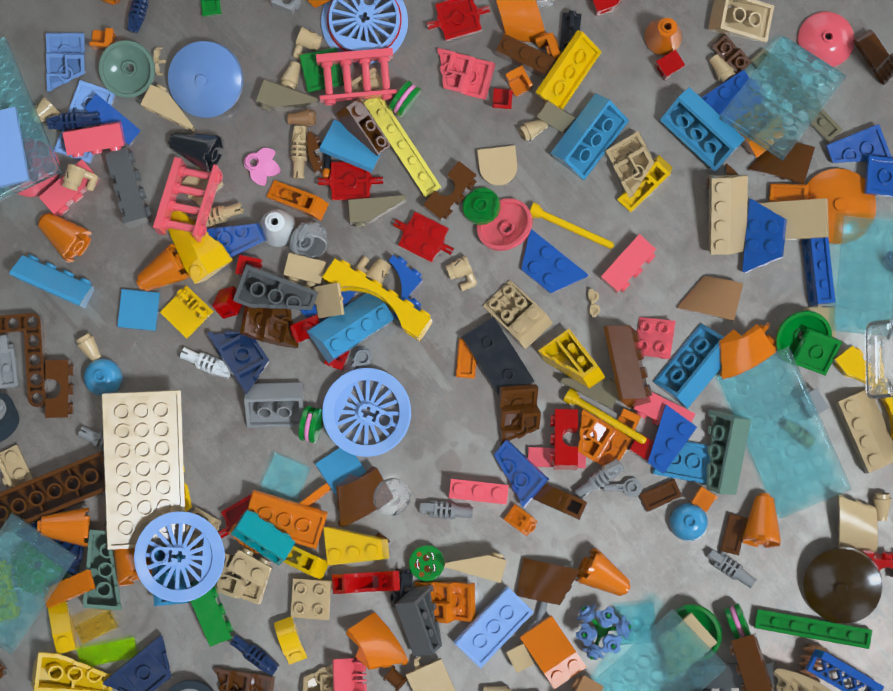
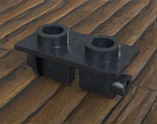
(570, 24)
(405, 581)

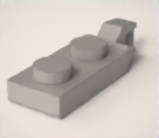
(8, 364)

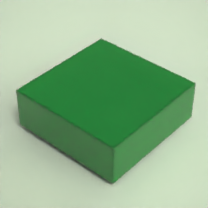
(211, 8)

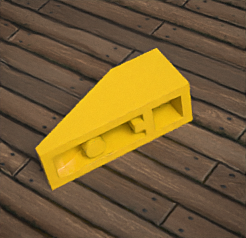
(657, 174)
(306, 562)
(63, 628)

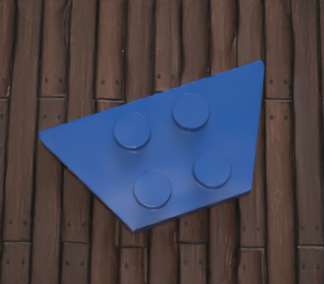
(763, 237)
(548, 265)

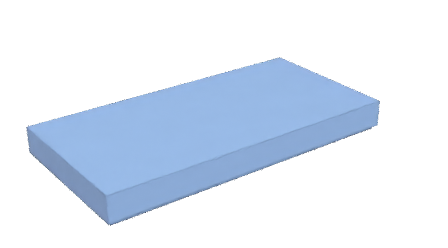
(83, 94)
(12, 153)
(493, 626)

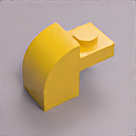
(290, 640)

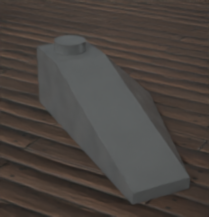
(268, 290)

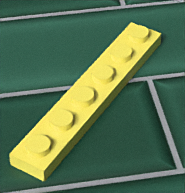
(402, 146)

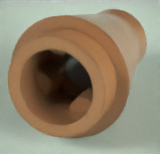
(302, 118)

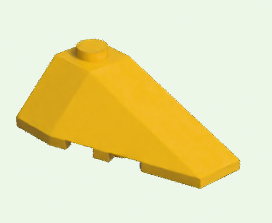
(198, 258)
(62, 673)

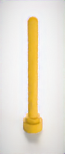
(537, 212)
(573, 398)

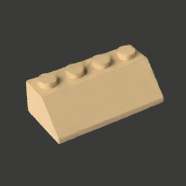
(727, 214)
(866, 431)

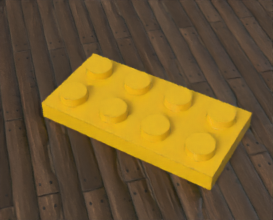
(569, 70)

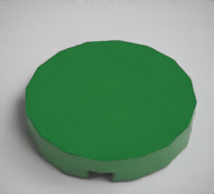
(481, 206)

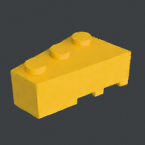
(572, 359)
(352, 547)

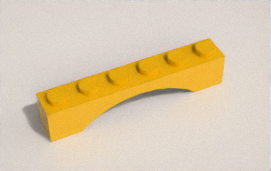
(413, 322)
(853, 365)

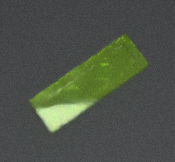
(108, 652)

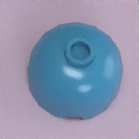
(102, 377)
(688, 522)

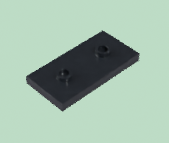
(496, 356)

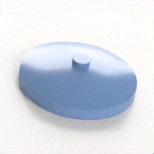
(205, 79)

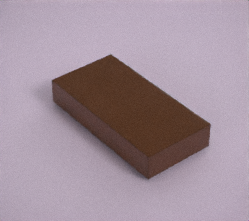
(660, 495)
(733, 534)

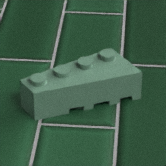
(726, 451)
(103, 571)

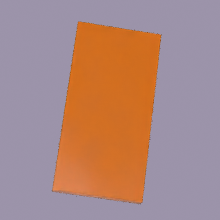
(295, 519)

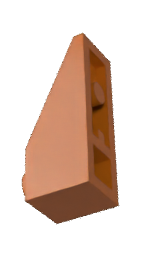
(298, 200)

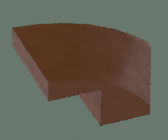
(792, 168)
(268, 326)
(517, 411)
(356, 496)
(545, 581)
(243, 680)

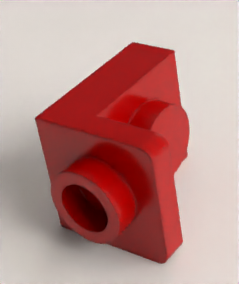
(300, 329)

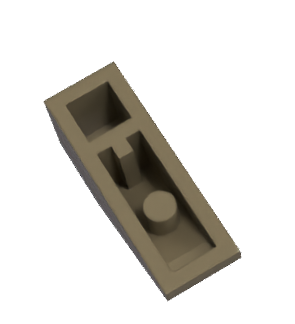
(280, 98)
(370, 209)
(602, 392)

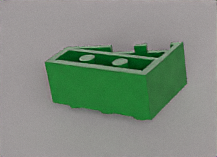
(212, 616)

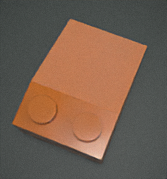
(552, 652)

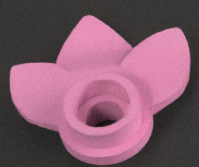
(264, 167)

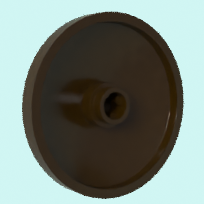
(842, 585)

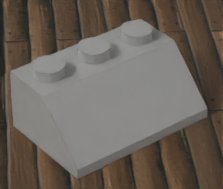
(274, 405)

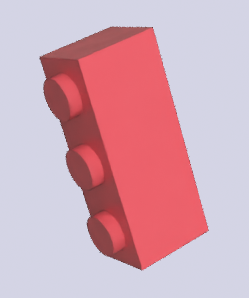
(94, 139)
(60, 198)
(628, 264)
(655, 409)
(478, 491)

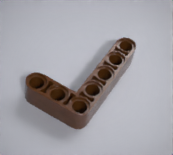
(875, 56)
(30, 352)

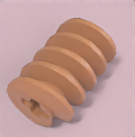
(806, 657)

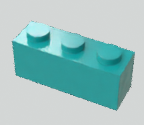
(263, 537)

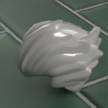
(309, 239)

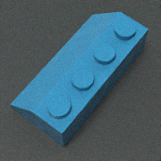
(701, 129)
(590, 136)
(52, 281)
(345, 331)
(691, 366)

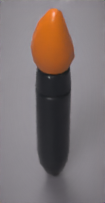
(327, 164)

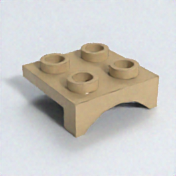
(311, 598)

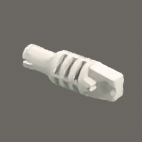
(206, 363)

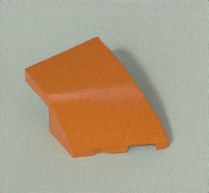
(521, 19)
(743, 352)
(601, 441)
(453, 600)
(376, 643)

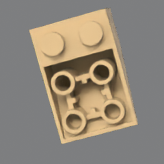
(518, 314)

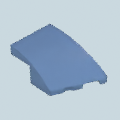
(64, 57)

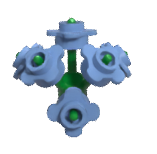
(606, 619)

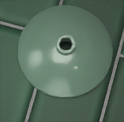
(115, 71)

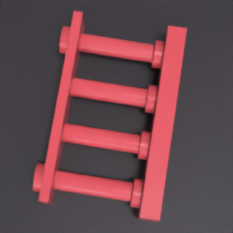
(345, 60)
(174, 187)

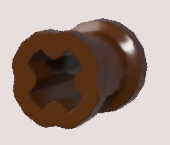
(395, 678)

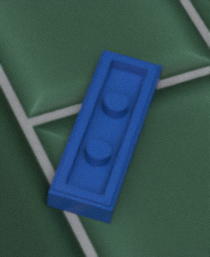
(109, 114)

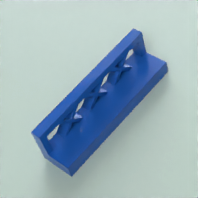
(818, 271)
(840, 667)

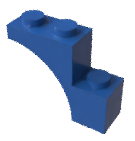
(409, 280)

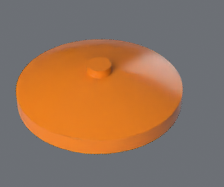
(845, 198)

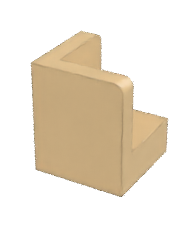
(519, 657)

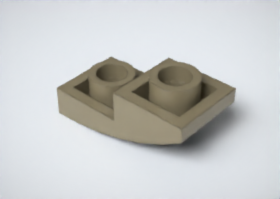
(555, 116)

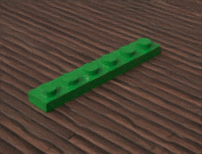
(813, 629)

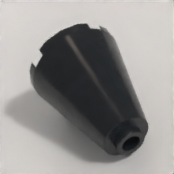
(197, 148)

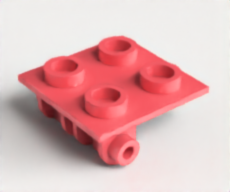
(656, 337)
(349, 675)

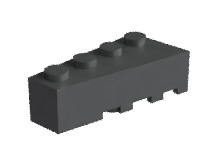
(128, 188)
(730, 679)

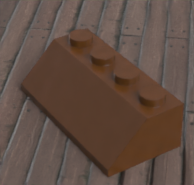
(627, 365)

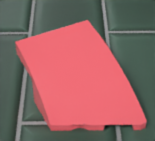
(465, 74)

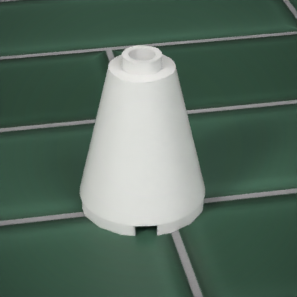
(279, 234)

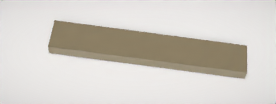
(823, 123)

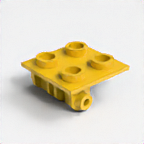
(186, 311)

